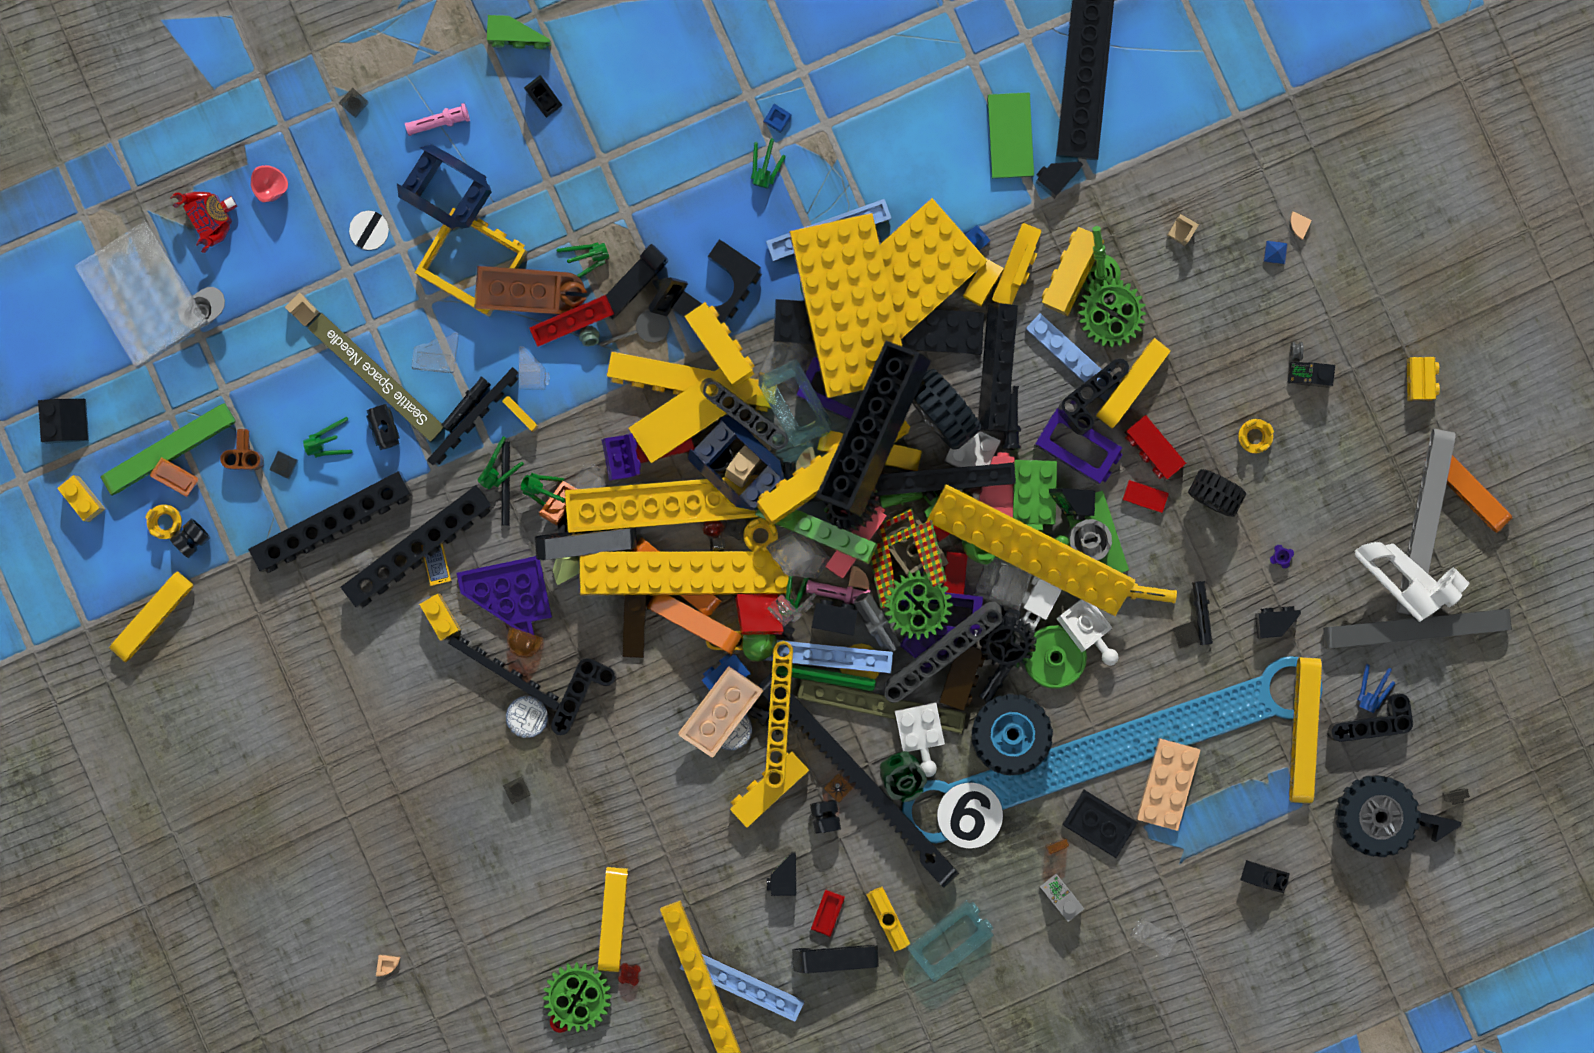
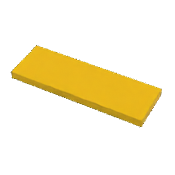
(684, 417)

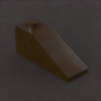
(634, 625)

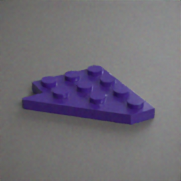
(509, 591)

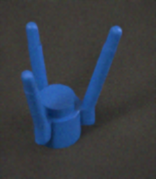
(1372, 702)

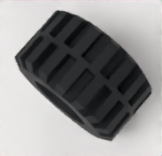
(1217, 492)

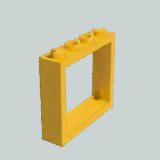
(480, 226)

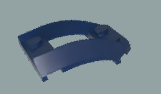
(422, 175)
(716, 443)

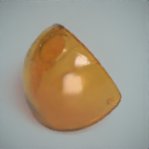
(523, 643)

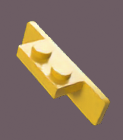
(1017, 264)

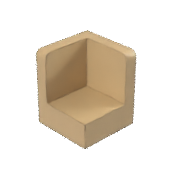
(1182, 230)
(302, 309)

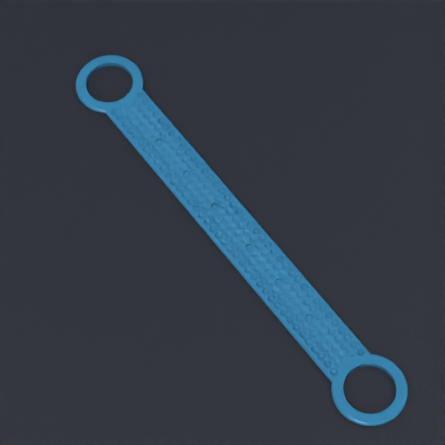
(1130, 742)

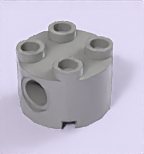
(1091, 538)

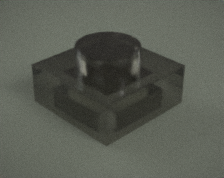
(353, 102)
(283, 465)
(1186, 634)
(517, 790)
(1456, 796)

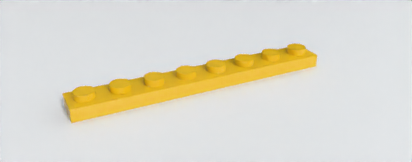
(699, 978)

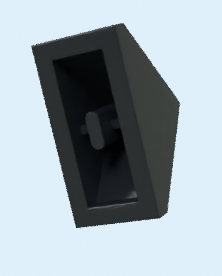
(542, 96)

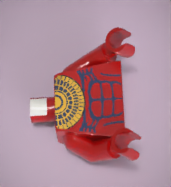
(207, 215)

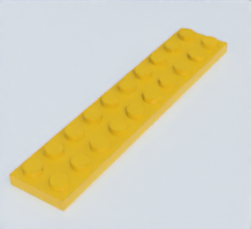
(651, 505)
(1031, 550)
(681, 573)

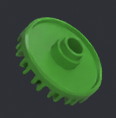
(1060, 672)

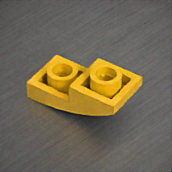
(983, 282)

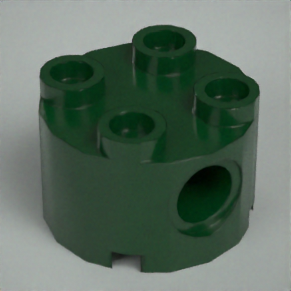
(903, 776)

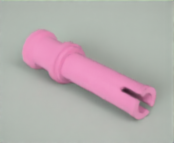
(447, 118)
(814, 587)

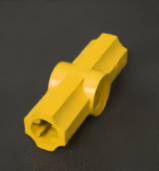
(893, 931)

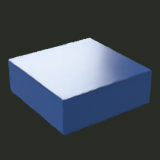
(777, 118)

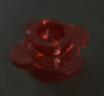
(713, 528)
(625, 969)

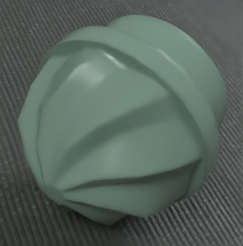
(589, 335)

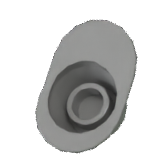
(210, 302)

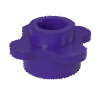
(1279, 550)

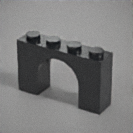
(743, 273)

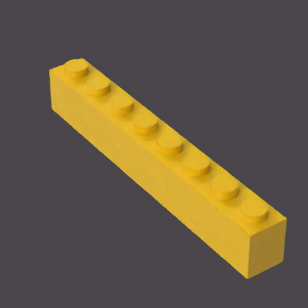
(666, 375)
(801, 487)

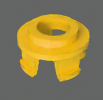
(1266, 430)
(152, 521)
(751, 527)

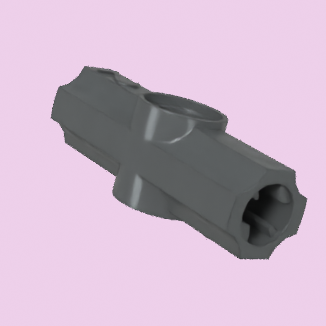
(876, 622)

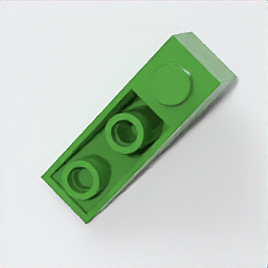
(507, 31)

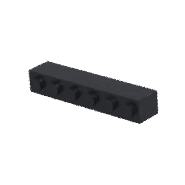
(997, 367)

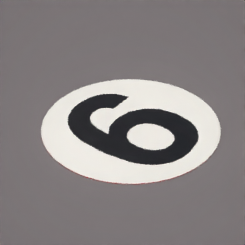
(970, 815)

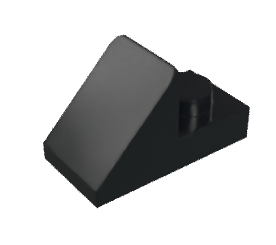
(668, 293)
(1442, 825)

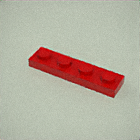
(571, 320)

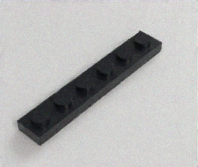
(468, 423)
(512, 676)

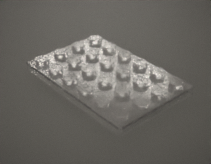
(141, 294)

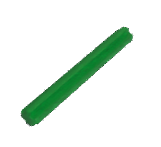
(829, 677)

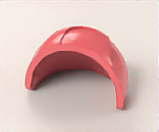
(268, 183)

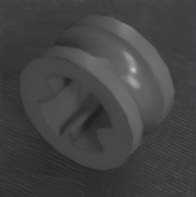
(1296, 351)

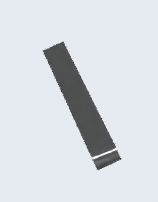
(945, 643)

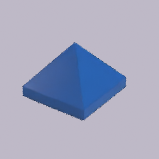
(1275, 252)

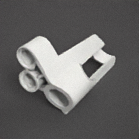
(1424, 593)

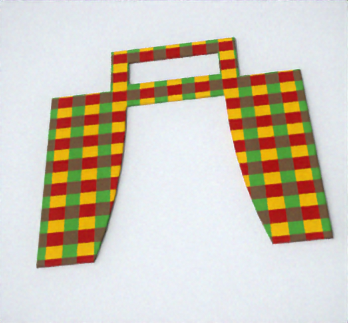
(926, 546)

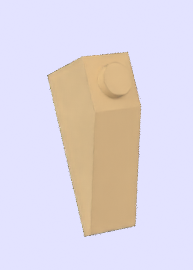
(745, 463)

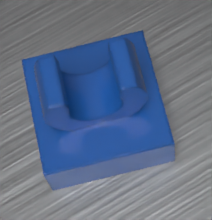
(977, 237)

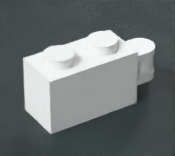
(1039, 600)

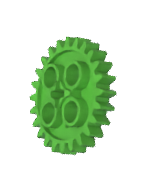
(1102, 329)
(904, 618)
(594, 1006)

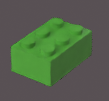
(1031, 492)

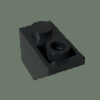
(1275, 624)
(1265, 876)

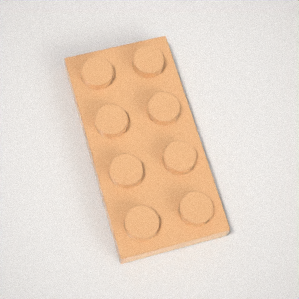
(720, 712)
(1168, 784)

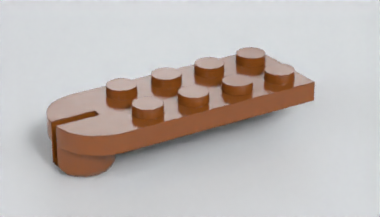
(527, 290)

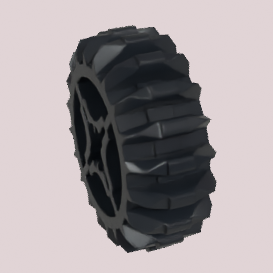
(852, 521)
(1025, 646)

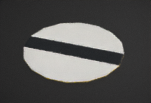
(368, 230)

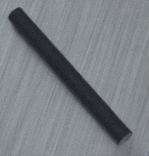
(505, 499)

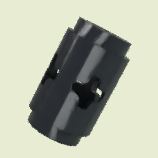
(390, 436)

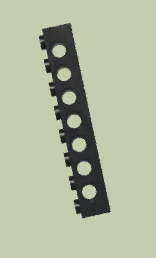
(262, 552)
(353, 587)

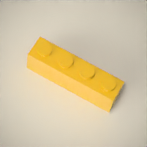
(1071, 273)
(719, 344)
(761, 796)

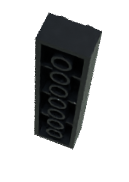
(873, 428)

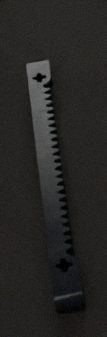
(941, 868)

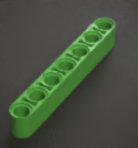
(168, 448)

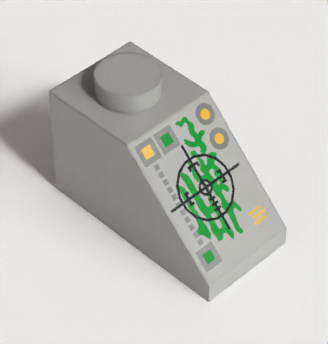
(1062, 897)

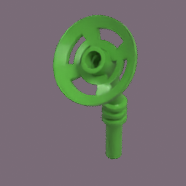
(1102, 262)

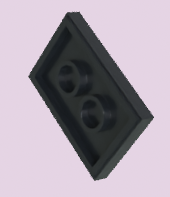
(1099, 823)

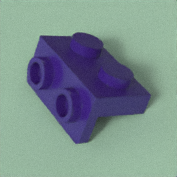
(621, 457)

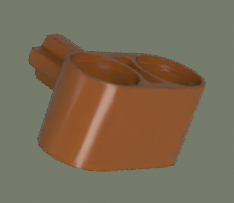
(242, 453)

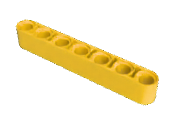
(774, 724)
(1305, 730)

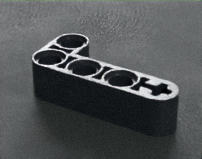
(636, 279)
(1095, 392)
(578, 698)
(1370, 723)
(835, 959)

